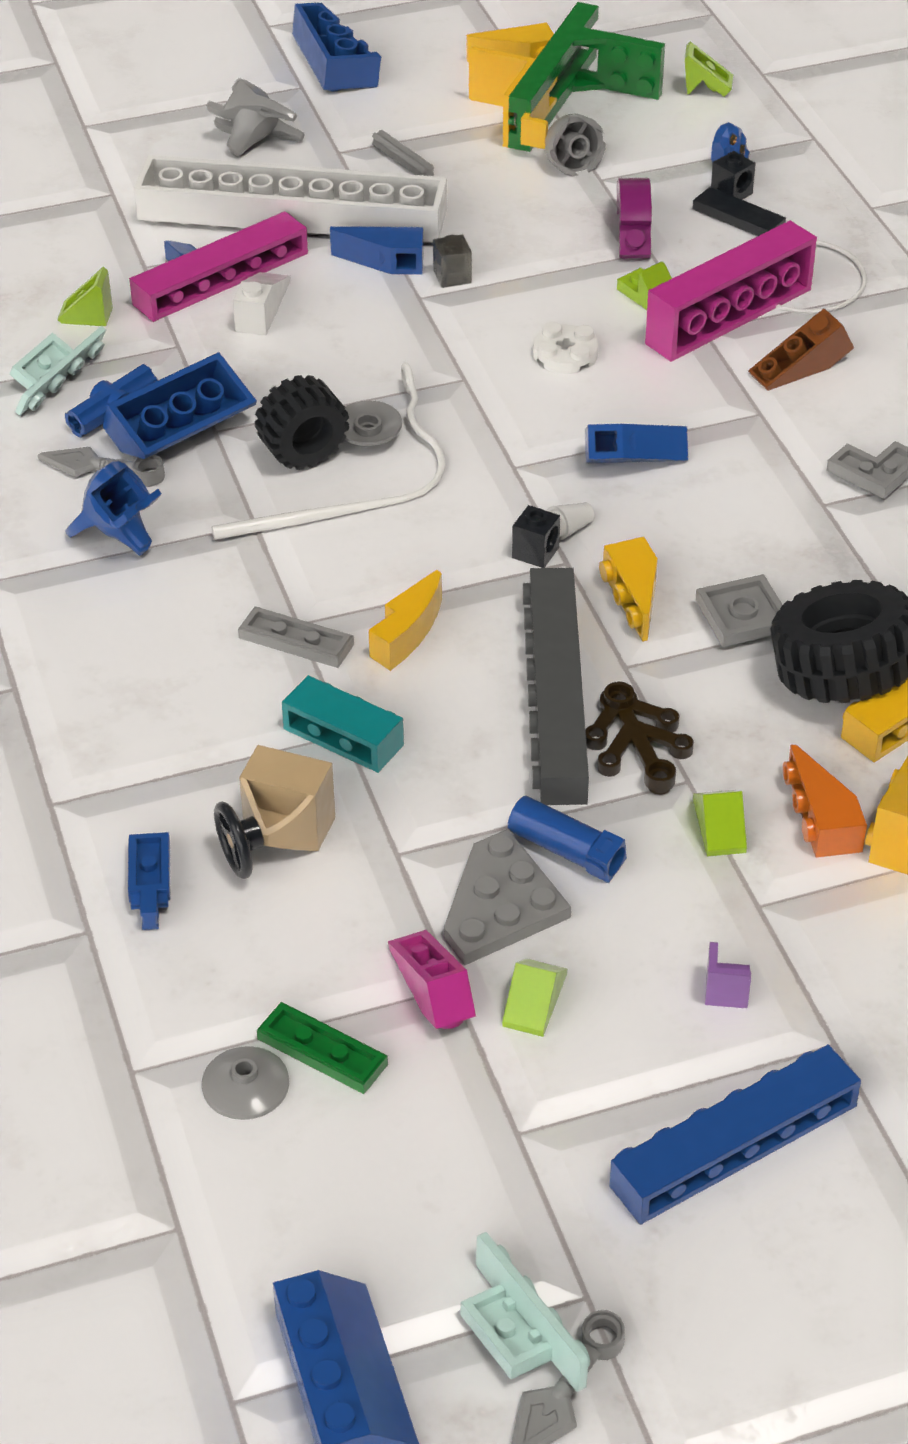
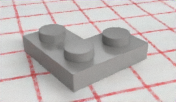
(875, 474)

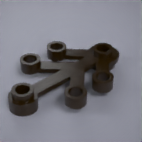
(622, 702)

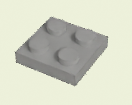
(739, 609)

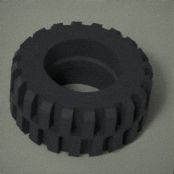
(842, 641)

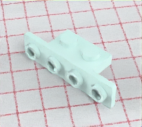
(49, 364)
(517, 1322)

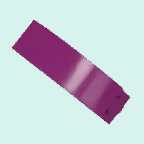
(635, 217)

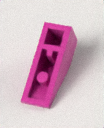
(434, 979)

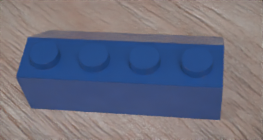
(176, 407)
(341, 1361)

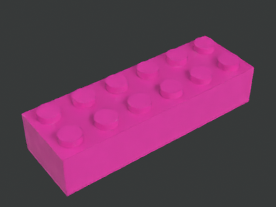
(729, 290)

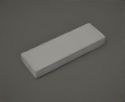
(296, 637)

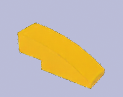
(406, 621)

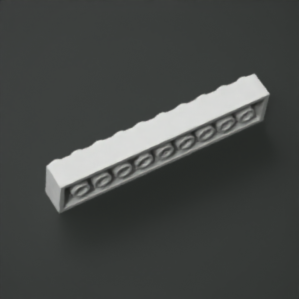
(318, 198)

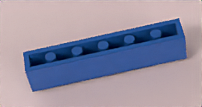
(733, 1133)

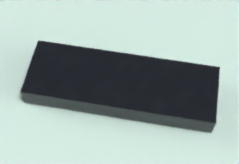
(736, 212)

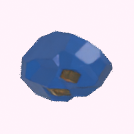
(728, 139)

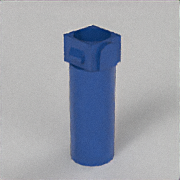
(594, 850)

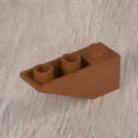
(804, 353)

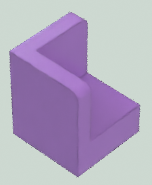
(725, 982)

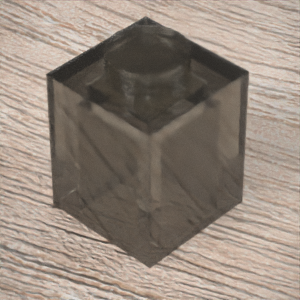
(452, 260)

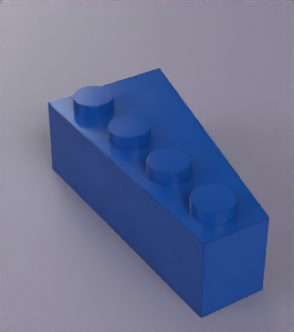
(332, 50)

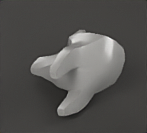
(252, 117)

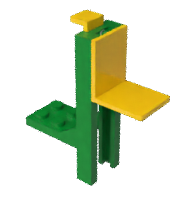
(538, 87)

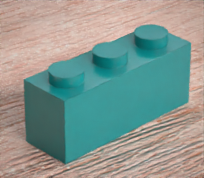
(343, 723)

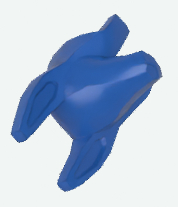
(114, 506)

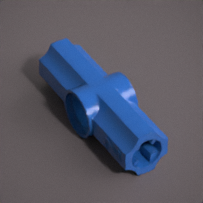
(92, 411)

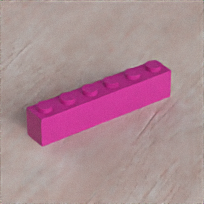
(218, 266)

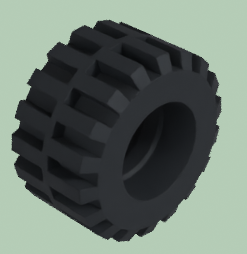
(301, 422)

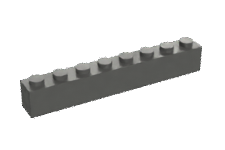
(556, 689)

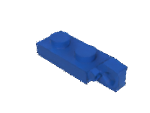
(149, 875)

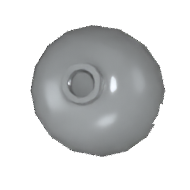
(575, 144)

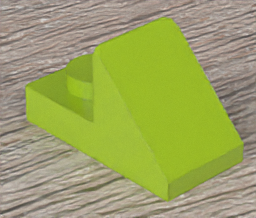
(701, 67)
(638, 282)

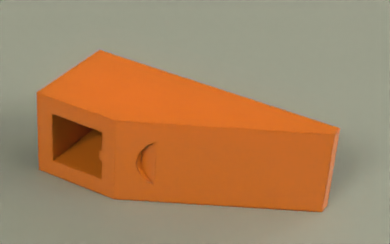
(828, 808)

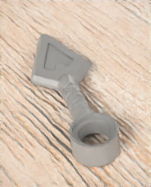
(84, 459)
(548, 1411)

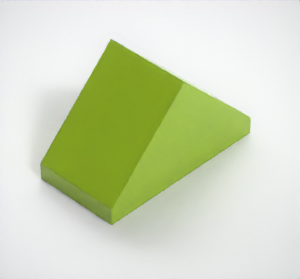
(89, 303)
(721, 822)
(533, 996)

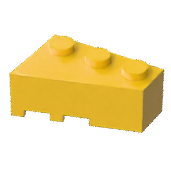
(890, 830)

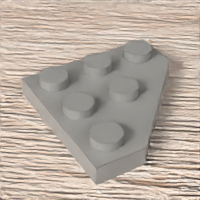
(501, 899)

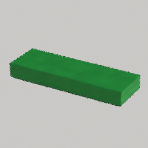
(322, 1047)

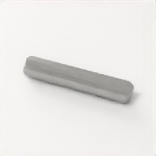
(402, 154)

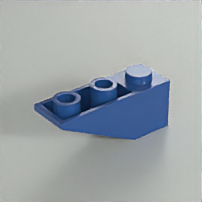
(381, 248)
(635, 443)

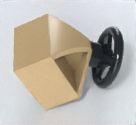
(283, 806)

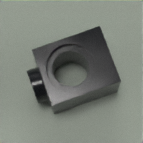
(733, 175)
(535, 536)

